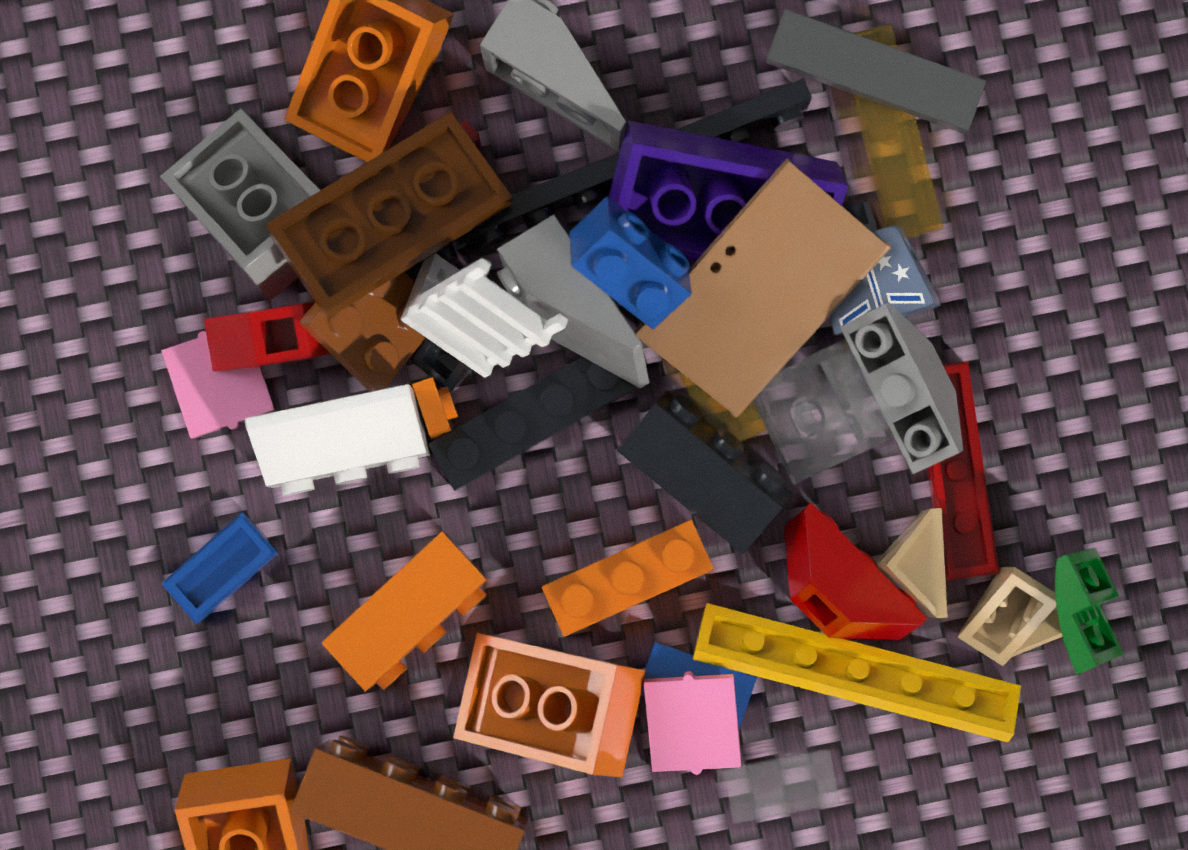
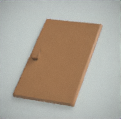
(787, 274)

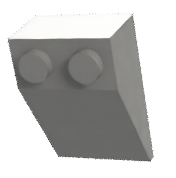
(542, 60)
(234, 188)
(542, 278)

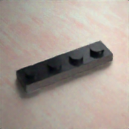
(526, 420)

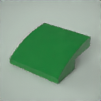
(1079, 592)

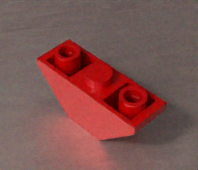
(261, 338)
(842, 585)

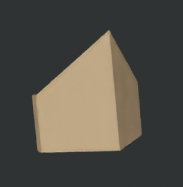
(918, 563)
(1012, 617)

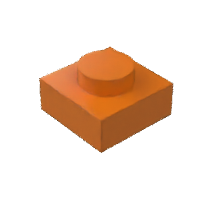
(435, 406)

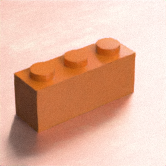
(627, 578)
(407, 613)

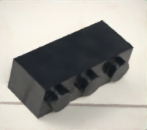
(706, 470)

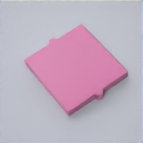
(210, 397)
(692, 722)

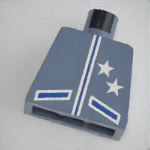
(894, 278)

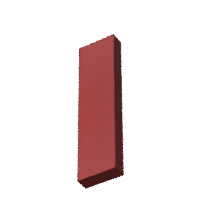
(962, 493)

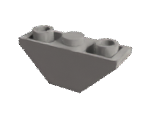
(907, 385)

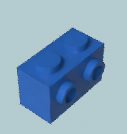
(630, 262)

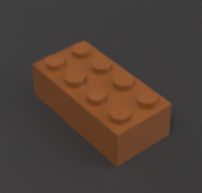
(397, 807)

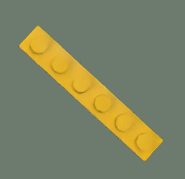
(857, 672)

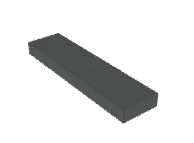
(875, 71)

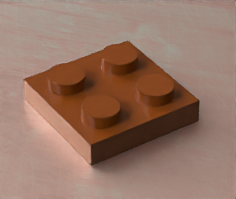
(369, 333)

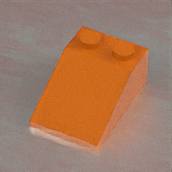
(367, 71)
(549, 705)
(241, 808)

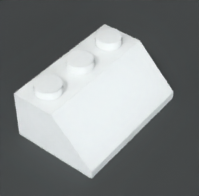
(339, 439)

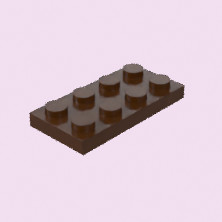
(388, 214)

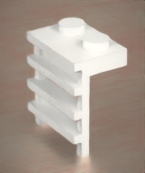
(474, 316)

